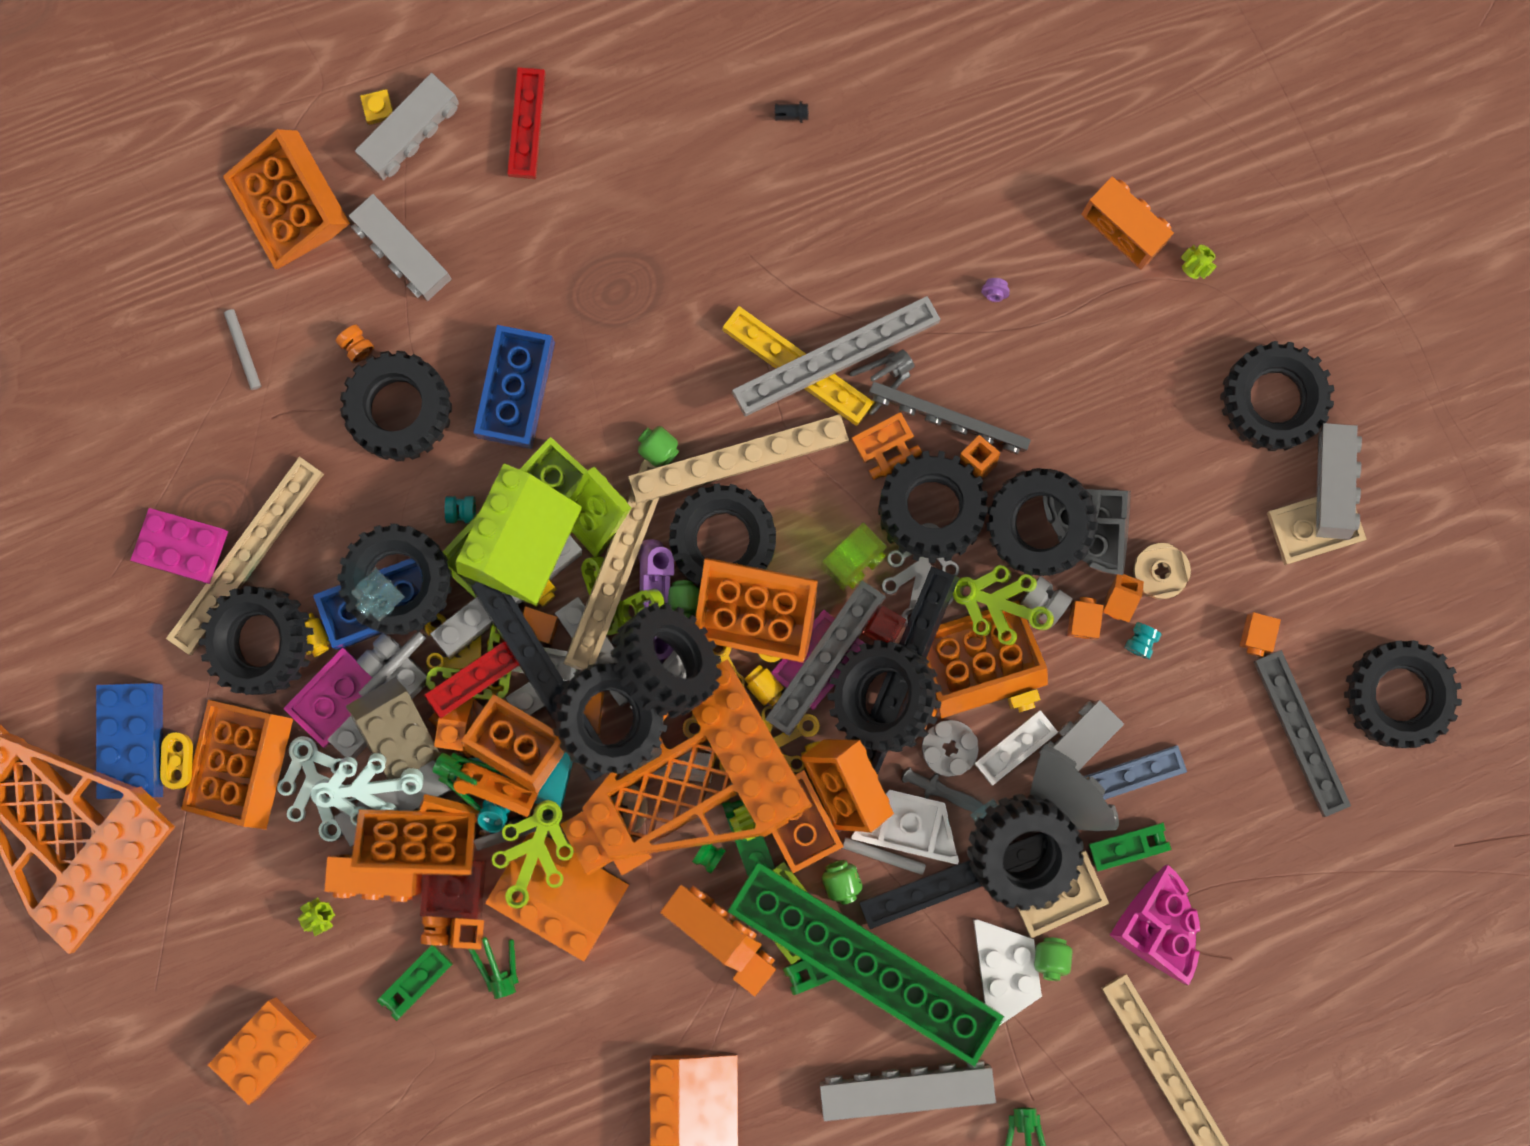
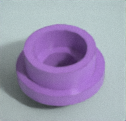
(995, 289)

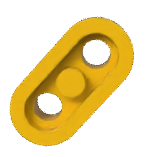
(173, 760)

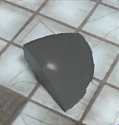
(1111, 538)
(1072, 792)

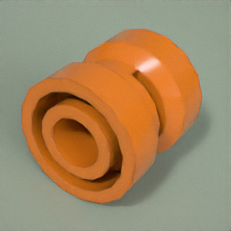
(354, 343)
(435, 930)

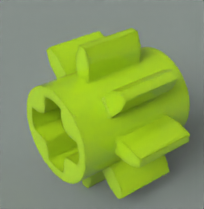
(1198, 261)
(742, 820)
(316, 916)

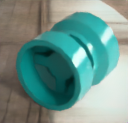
(459, 509)
(1143, 640)
(492, 817)

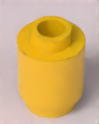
(319, 638)
(764, 686)

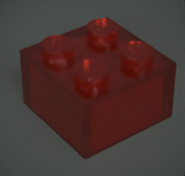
(454, 894)

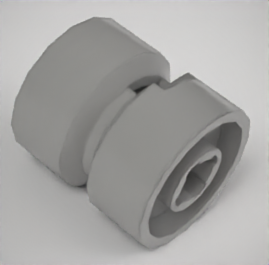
(1046, 597)
(383, 651)

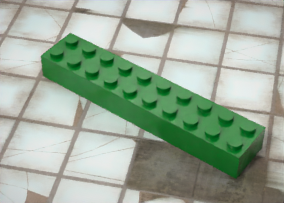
(866, 963)

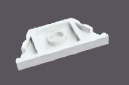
(916, 827)
(1006, 969)

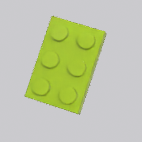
(601, 511)

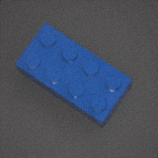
(514, 387)
(342, 625)
(129, 737)

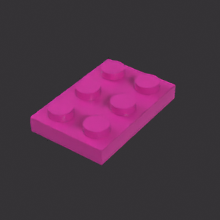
(179, 545)
(787, 669)
(322, 702)

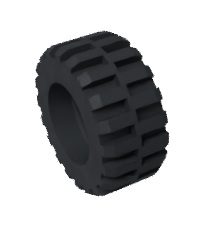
(370, 380)
(1004, 514)
(1044, 880)

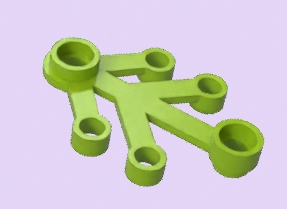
(997, 602)
(535, 849)

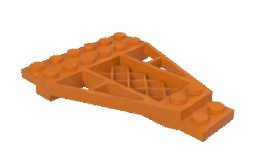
(750, 762)
(101, 867)

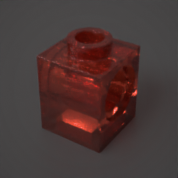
(884, 625)

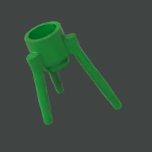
(450, 769)
(500, 982)
(1025, 1120)

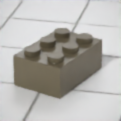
(393, 728)

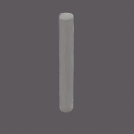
(242, 349)
(386, 671)
(884, 856)

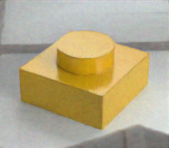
(376, 106)
(547, 595)
(1024, 701)

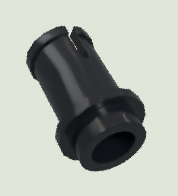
(792, 111)

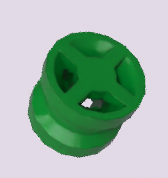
(709, 856)

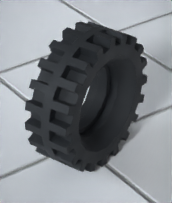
(1302, 370)
(721, 500)
(404, 541)
(926, 541)
(224, 634)
(648, 676)
(1437, 681)
(852, 690)
(576, 741)

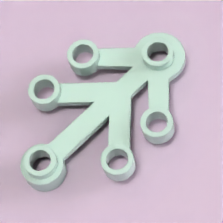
(311, 779)
(362, 788)

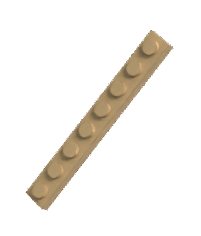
(738, 459)
(247, 552)
(610, 582)
(1162, 1063)

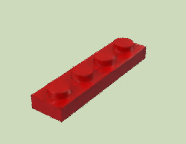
(526, 123)
(471, 680)

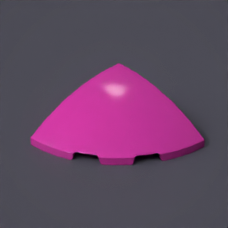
(1162, 926)

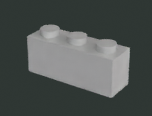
(1088, 733)

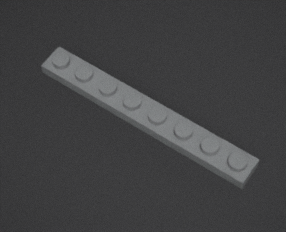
(835, 356)

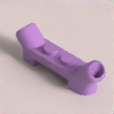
(655, 573)

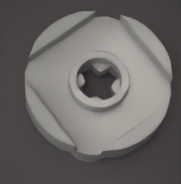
(964, 741)

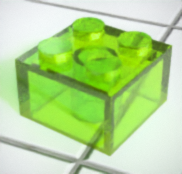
(853, 557)

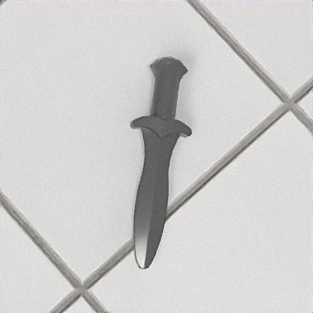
(935, 787)

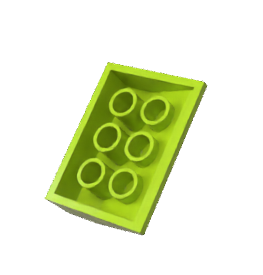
(518, 535)

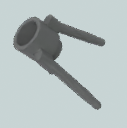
(896, 364)

